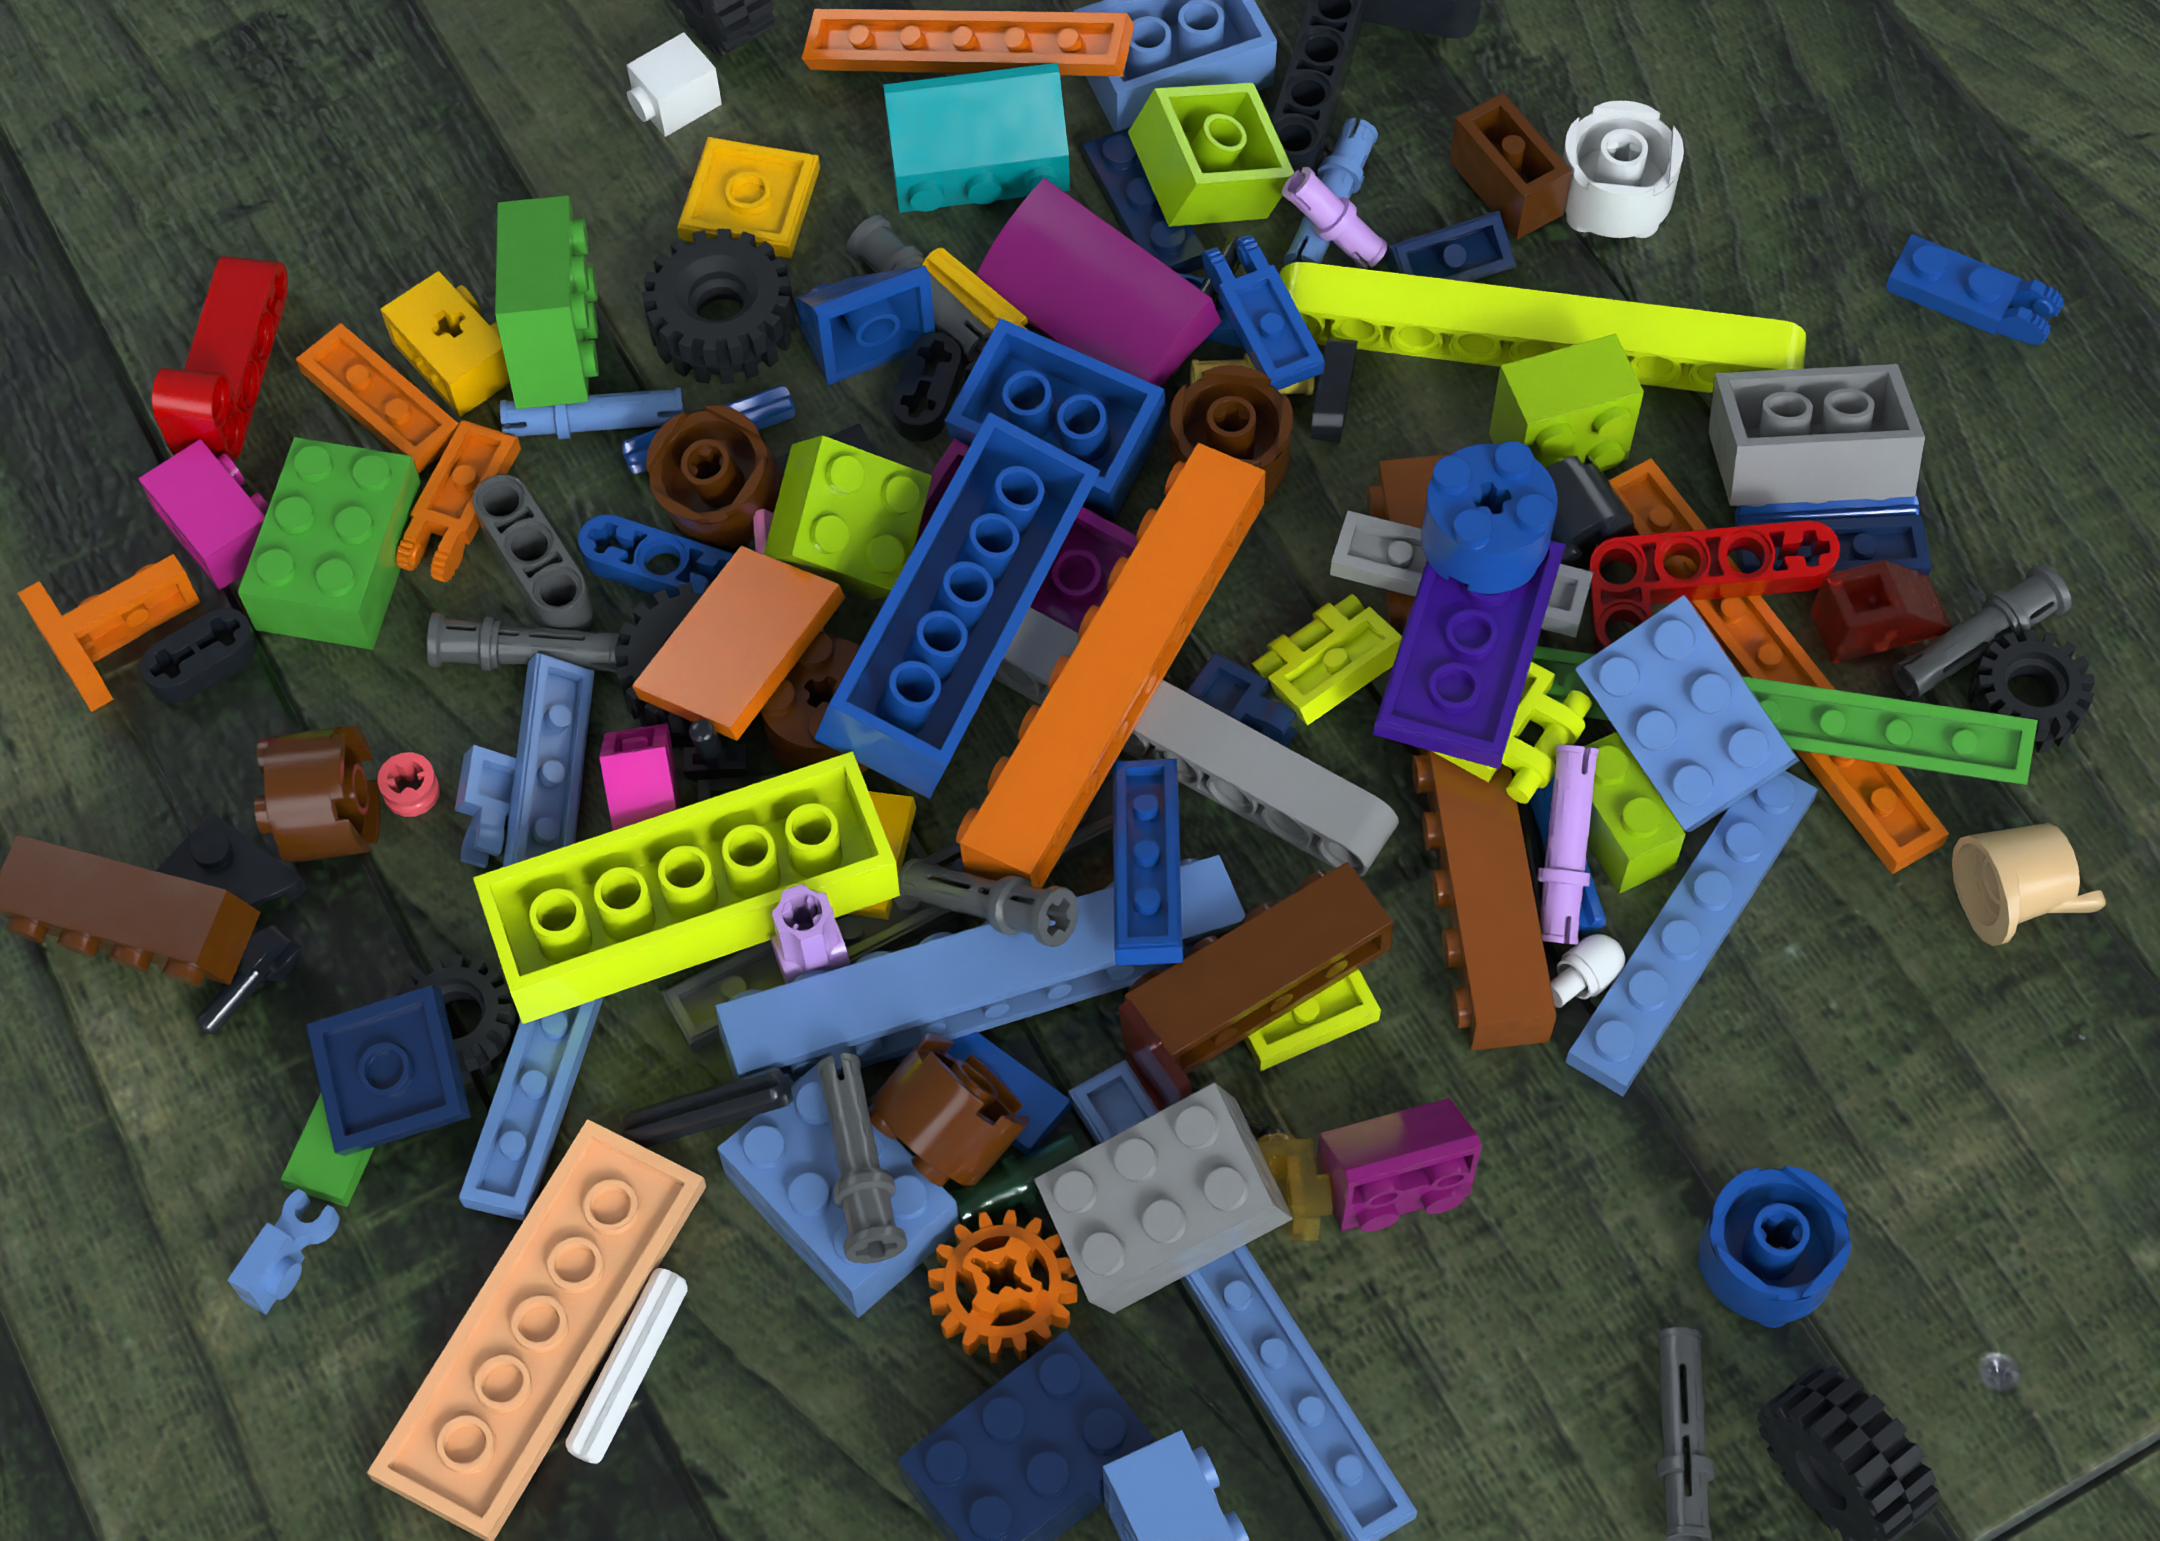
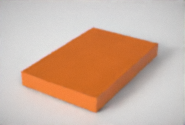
(739, 642)

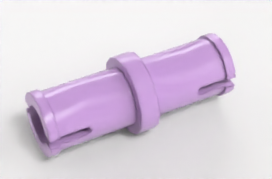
(1334, 218)

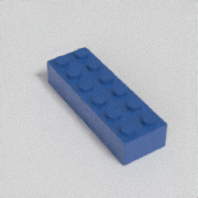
(957, 606)

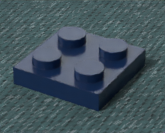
(388, 1070)

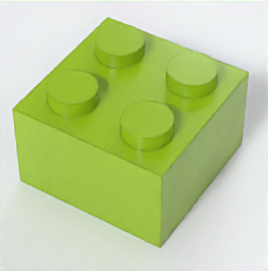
(1210, 153)
(1570, 403)
(847, 515)

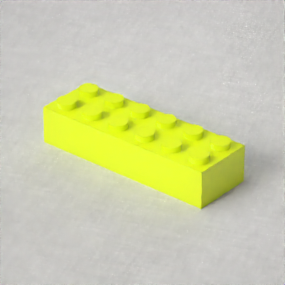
(683, 886)

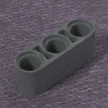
(529, 534)

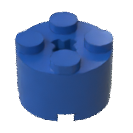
(1489, 516)
(1767, 1281)

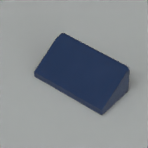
(1455, 252)

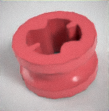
(410, 801)

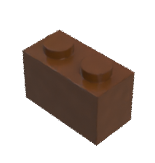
(1510, 165)

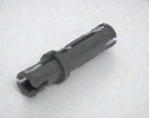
(1681, 1357)

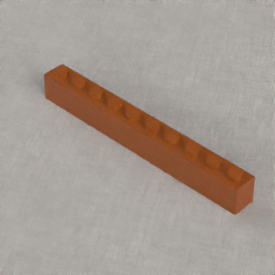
(1479, 848)

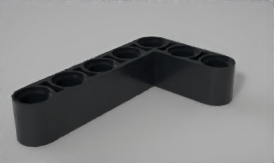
(1325, 55)

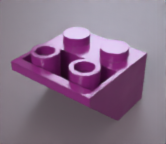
(1399, 1165)

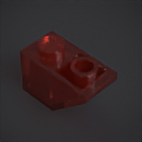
(1876, 610)

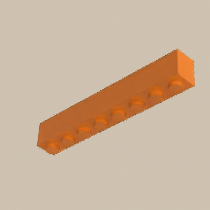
(1114, 670)

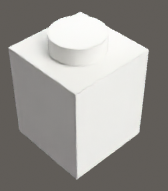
(673, 85)

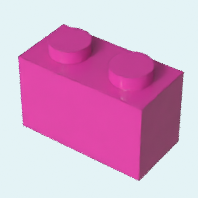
(207, 510)
(639, 774)

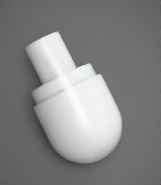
(1587, 969)

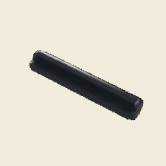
(708, 1108)

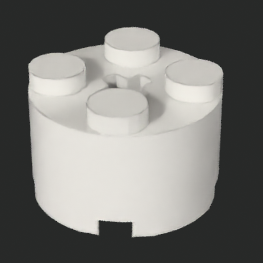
(1621, 170)

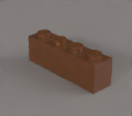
(124, 910)
(1263, 966)

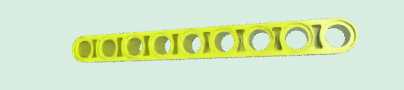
(1511, 324)

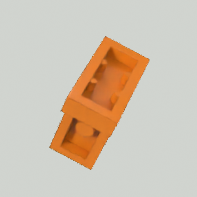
(109, 621)

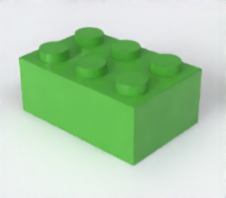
(544, 302)
(331, 543)

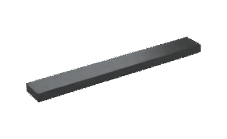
(756, 967)

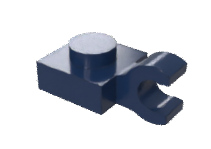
(1243, 697)

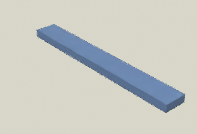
(1271, 1351)

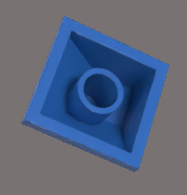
(866, 320)

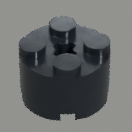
(1586, 510)

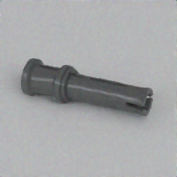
(885, 252)
(2003, 612)
(494, 644)
(1008, 904)
(863, 1186)

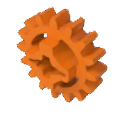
(989, 1310)

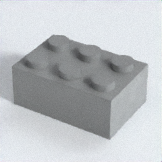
(1815, 435)
(1162, 1199)

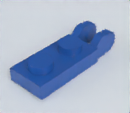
(1974, 292)
(1264, 316)

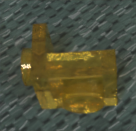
(1306, 1191)

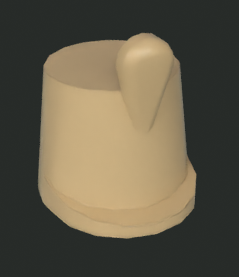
(2017, 877)

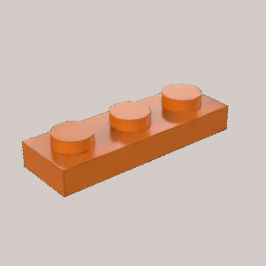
(378, 396)

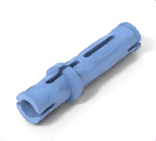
(1343, 176)
(600, 413)

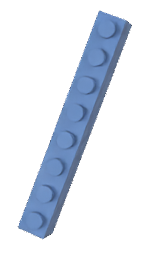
(952, 984)

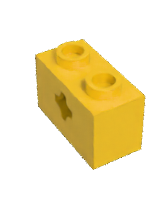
(448, 342)

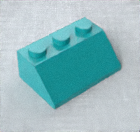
(976, 137)

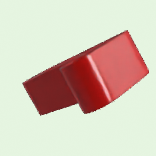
(226, 359)
(1715, 576)

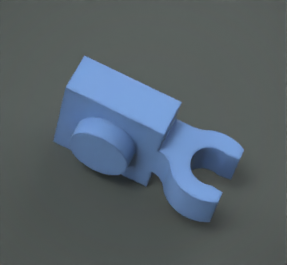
(486, 796)
(275, 1257)

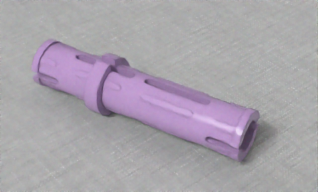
(1567, 844)

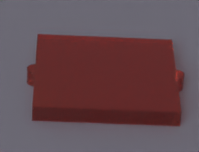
(1151, 1060)

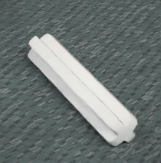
(626, 1366)

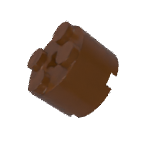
(1237, 415)
(713, 475)
(801, 701)
(318, 794)
(947, 1112)

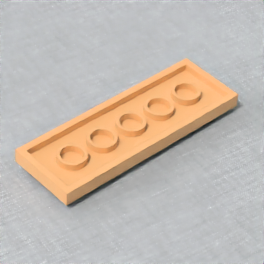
(537, 1331)

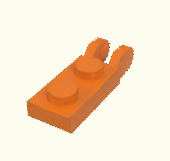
(447, 498)

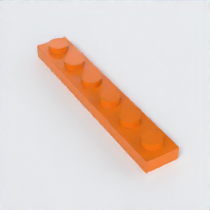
(967, 41)

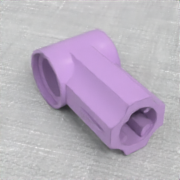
(806, 934)

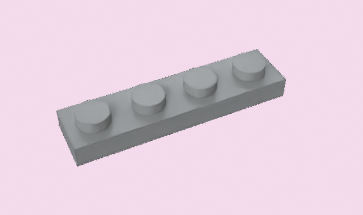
(1393, 559)

